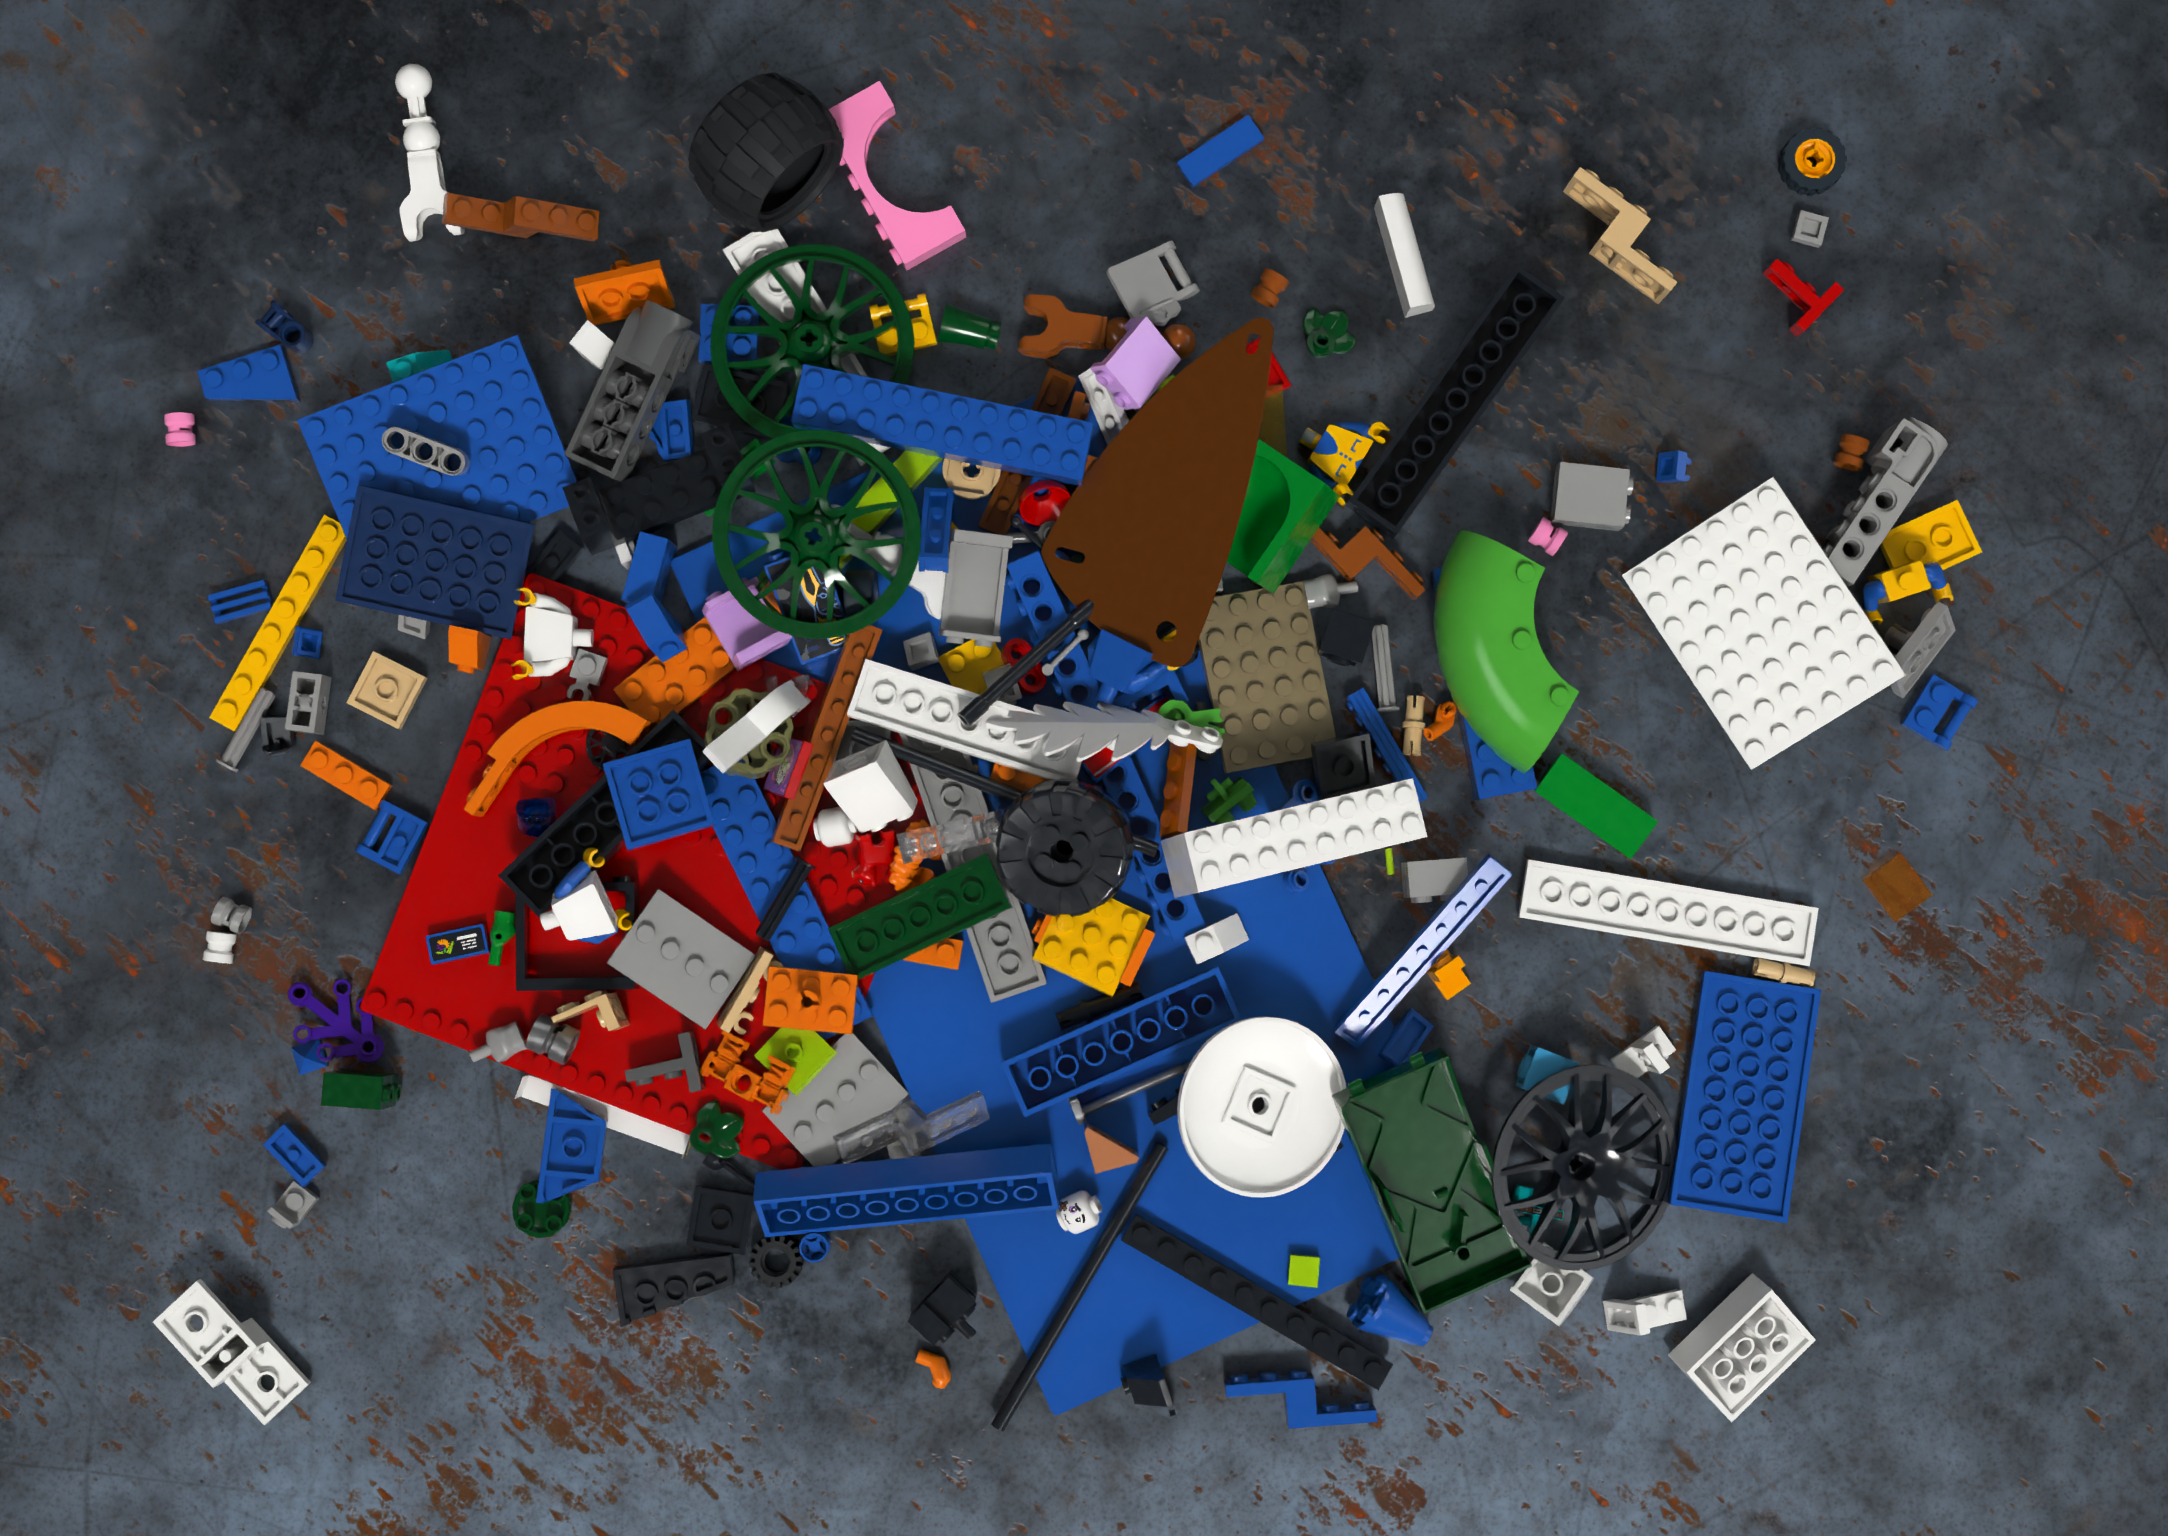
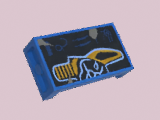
(811, 606)

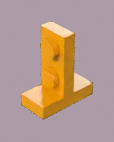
(1447, 974)

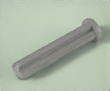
(1384, 669)
(246, 729)

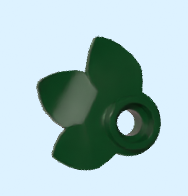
(1328, 329)
(720, 1128)

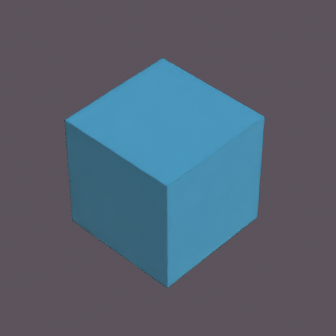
(1538, 1065)

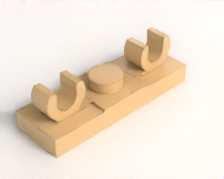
(746, 991)

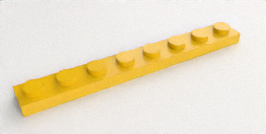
(280, 623)

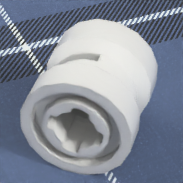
(219, 947)

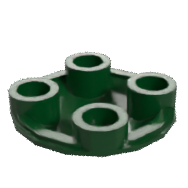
(537, 1218)

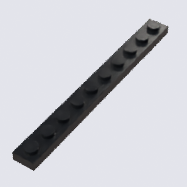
(1257, 1302)

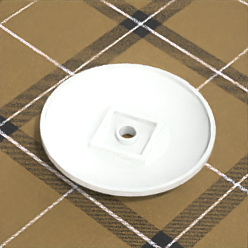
(1299, 1120)

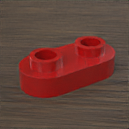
(1021, 647)

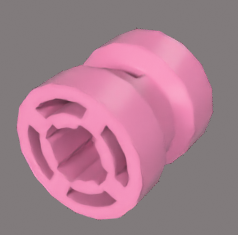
(180, 429)
(1547, 536)

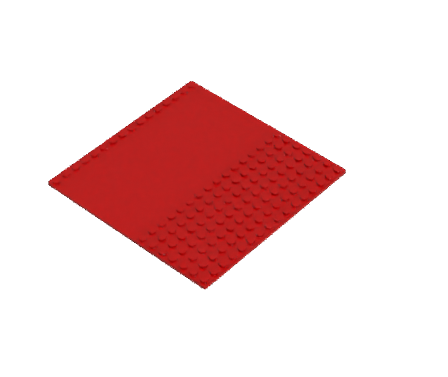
(460, 887)

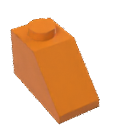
(468, 649)

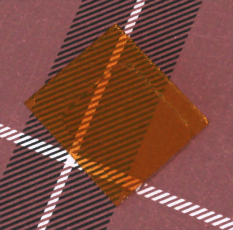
(1897, 887)

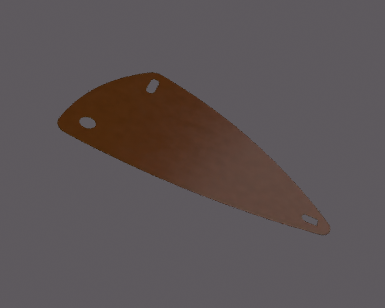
(1167, 501)

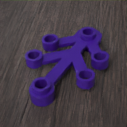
(339, 1025)

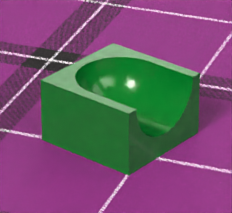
(1277, 517)

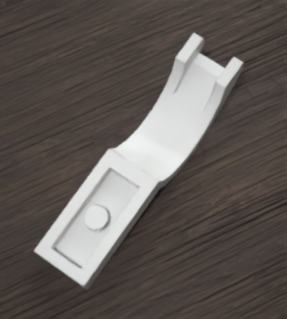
(755, 726)

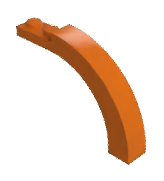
(542, 725)

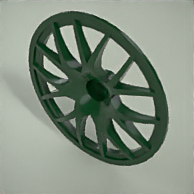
(825, 326)
(832, 527)

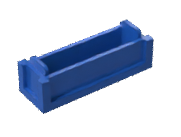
(936, 529)

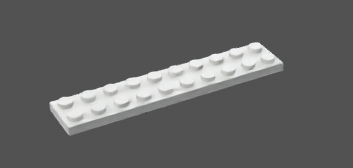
(1668, 912)

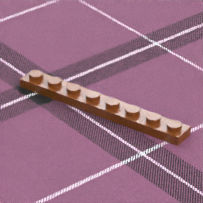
(826, 737)

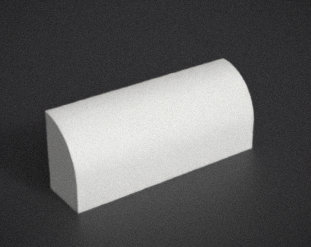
(1403, 254)

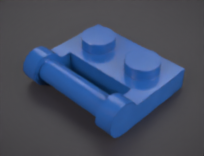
(1930, 708)
(400, 840)

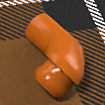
(1443, 721)
(937, 1365)

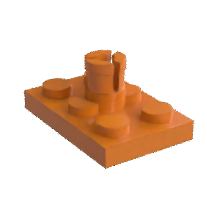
(619, 291)
(810, 1000)

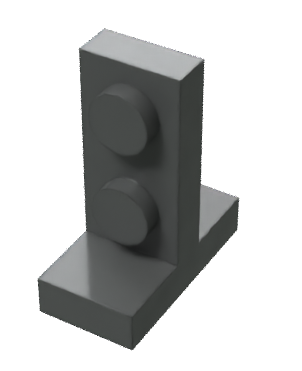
(673, 1068)

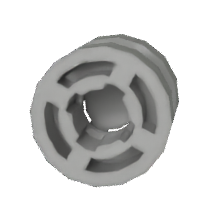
(231, 915)

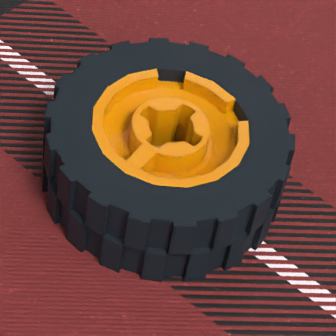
(1798, 171)

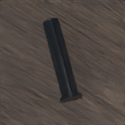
(784, 898)

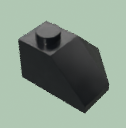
(1148, 1387)

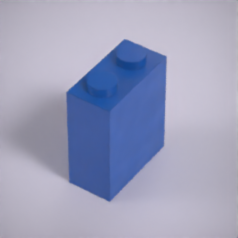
(649, 567)

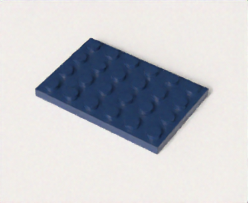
(434, 561)

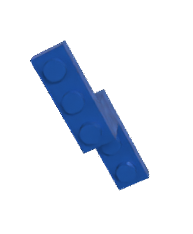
(1300, 1399)

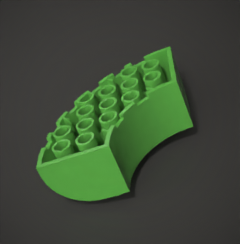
(1493, 649)

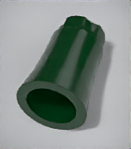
(968, 329)

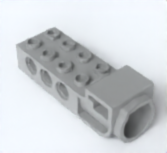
(1884, 494)

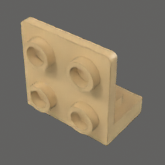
(610, 1010)

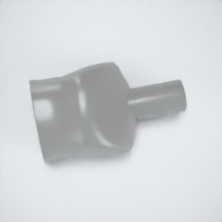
(1326, 592)
(500, 1043)

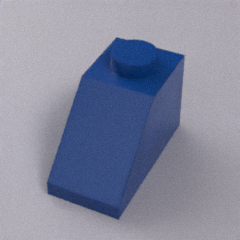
(657, 626)

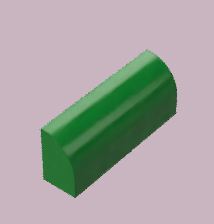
(1595, 805)

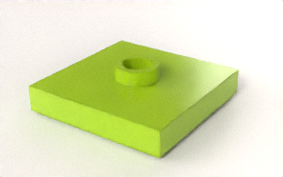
(801, 1050)

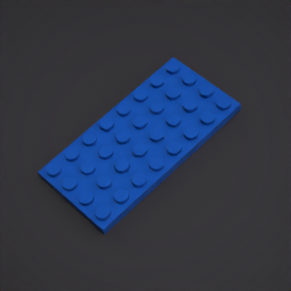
(1744, 1096)

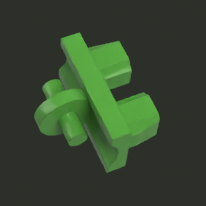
(1226, 796)

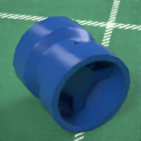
(812, 1250)

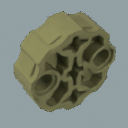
(761, 760)

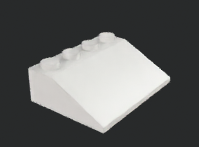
(1742, 1347)

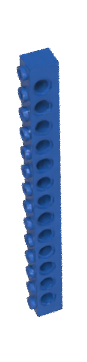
(1033, 568)

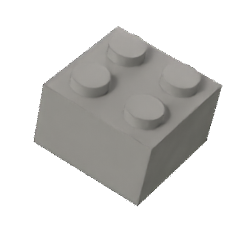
(1432, 878)

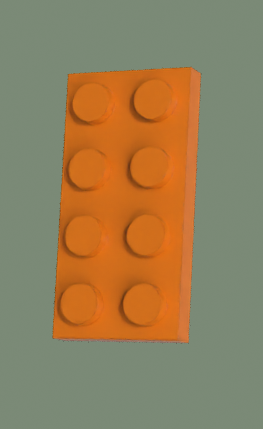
(680, 680)

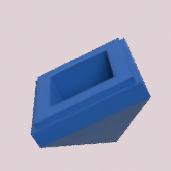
(307, 642)
(306, 1057)

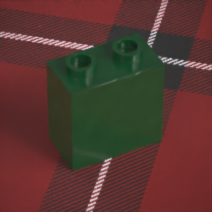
(360, 1089)

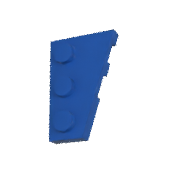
(251, 377)

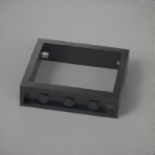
(523, 983)

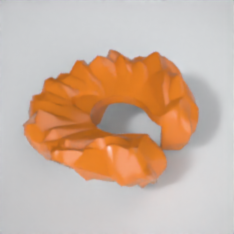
(910, 874)

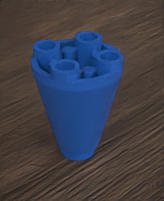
(1388, 1313)

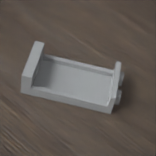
(974, 587)

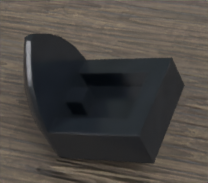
(274, 736)

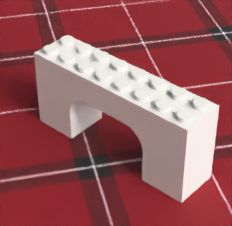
(1293, 838)

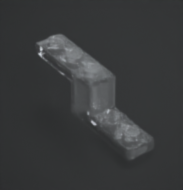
(950, 836)
(911, 1127)

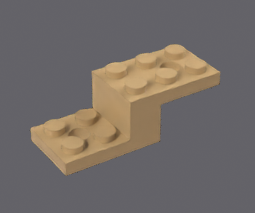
(1624, 227)

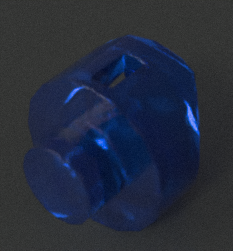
(535, 815)

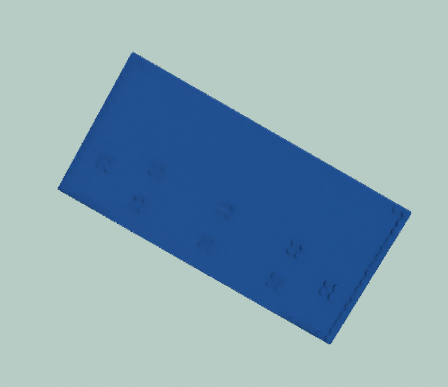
(953, 1038)

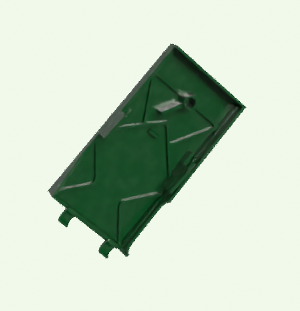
(1429, 1179)

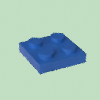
(739, 346)

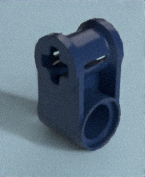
(283, 326)

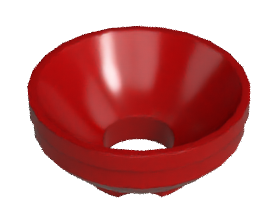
(1045, 508)

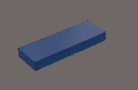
(1220, 151)

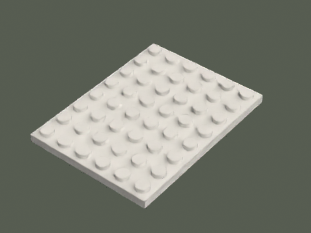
(1763, 624)

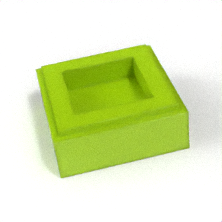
(1303, 1270)

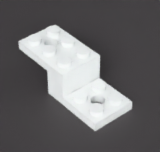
(231, 1352)

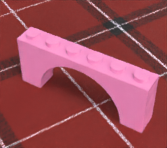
(911, 234)

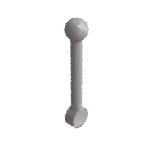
(1048, 669)

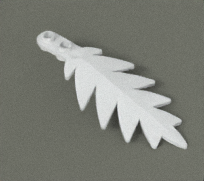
(1111, 727)

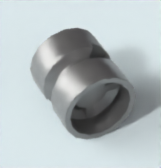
(552, 1039)

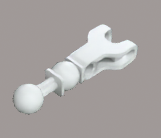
(424, 160)
(928, 583)

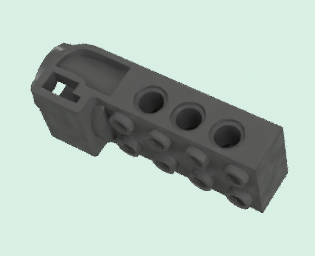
(632, 390)

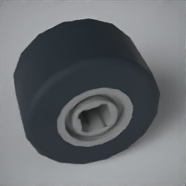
(866, 584)

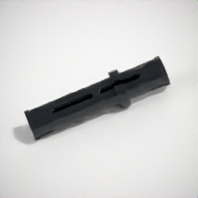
(1087, 1010)

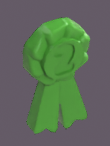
(1179, 710)

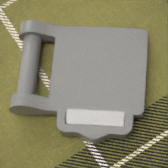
(1146, 286)

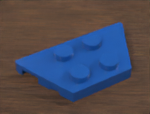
(570, 1149)

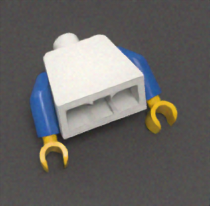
(583, 905)

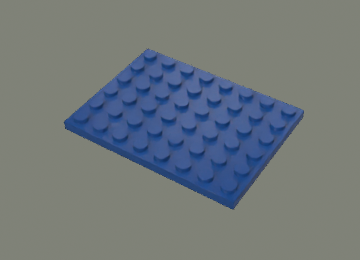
(475, 403)

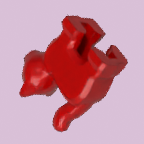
(873, 854)

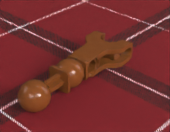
(1087, 331)

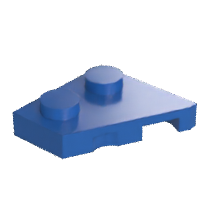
(673, 430)

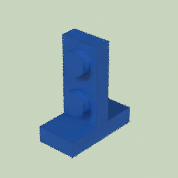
(1154, 691)

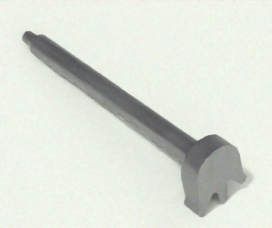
(1081, 1110)

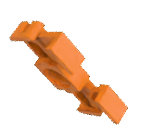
(728, 1071)

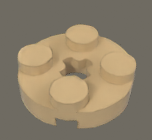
(966, 487)

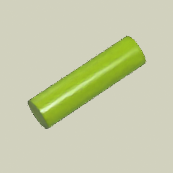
(1389, 861)

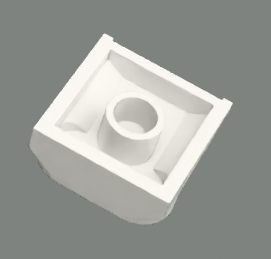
(1552, 1289)

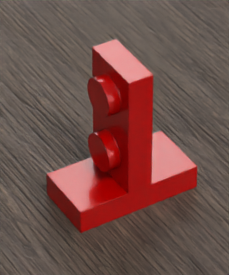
(1801, 294)

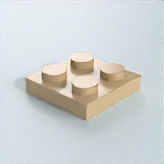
(387, 690)

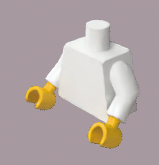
(549, 636)

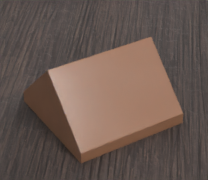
(1107, 1151)

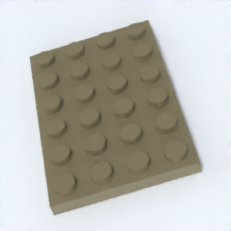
(1265, 677)

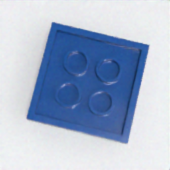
(658, 794)

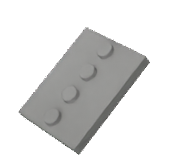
(681, 959)
(838, 1098)

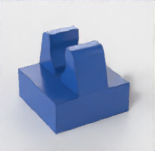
(1672, 467)

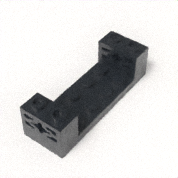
(656, 496)

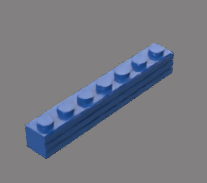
(1382, 740)

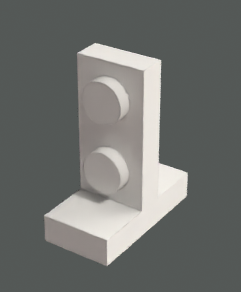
(1645, 1054)
(1642, 1313)

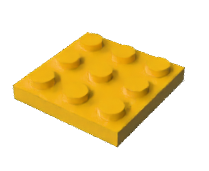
(1093, 945)

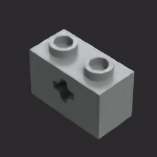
(308, 703)

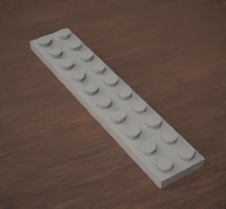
(1001, 942)

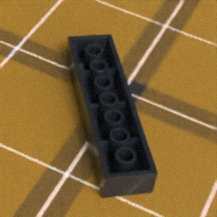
(585, 825)

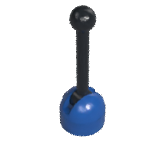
(1017, 523)

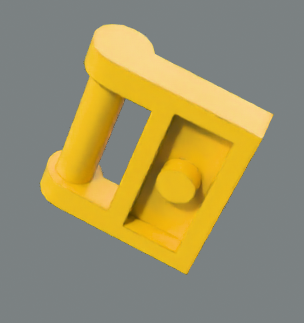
(922, 326)

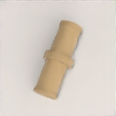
(1413, 725)
(1783, 972)

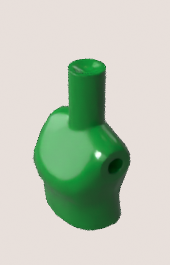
(502, 925)

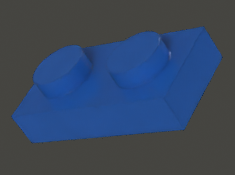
(294, 1155)

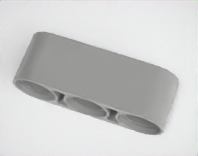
(412, 445)

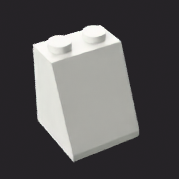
(871, 788)

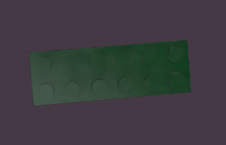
(920, 917)

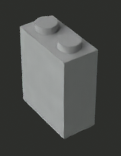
(1591, 496)

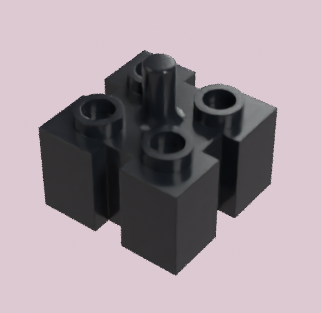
(945, 1310)

